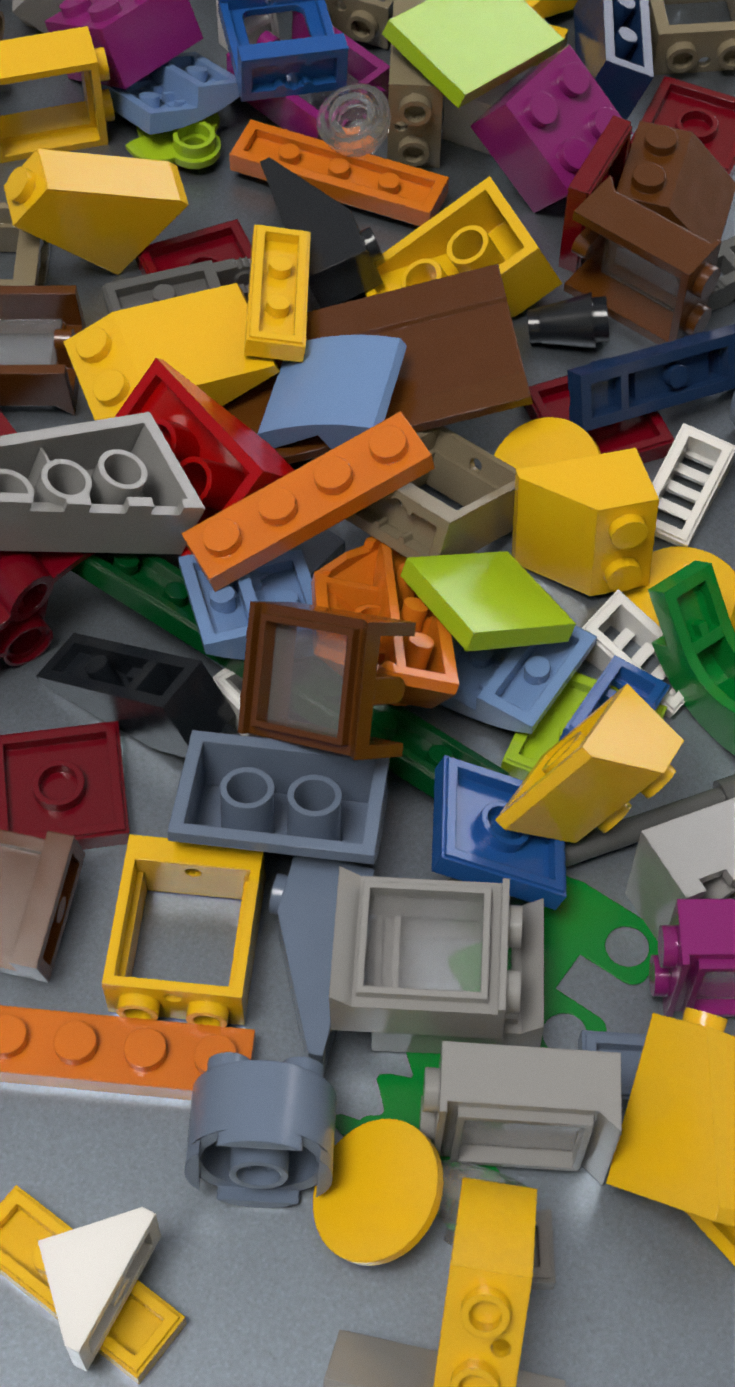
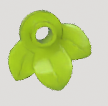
(188, 146)

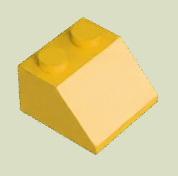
(587, 522)
(595, 772)

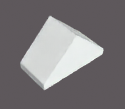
(94, 1274)

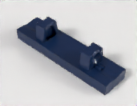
(652, 378)

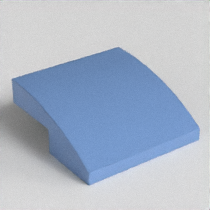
(176, 94)
(335, 390)
(225, 613)
(516, 684)

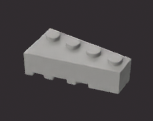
(95, 489)
(683, 861)

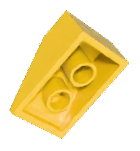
(467, 236)
(192, 332)

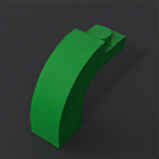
(698, 647)

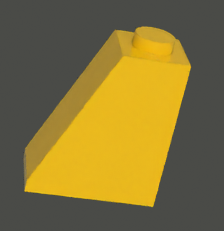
(95, 203)
(682, 1118)

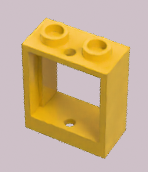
(61, 126)
(192, 870)
(487, 1286)

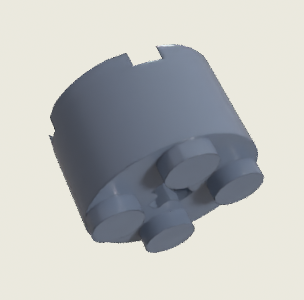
(261, 1130)

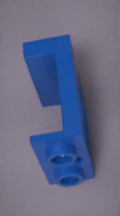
(284, 66)

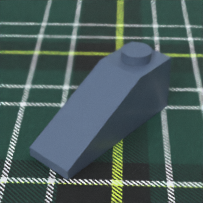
(306, 932)

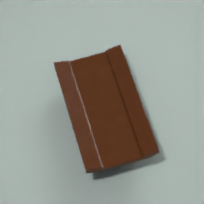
(456, 361)

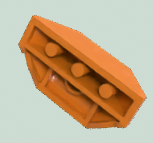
(371, 584)

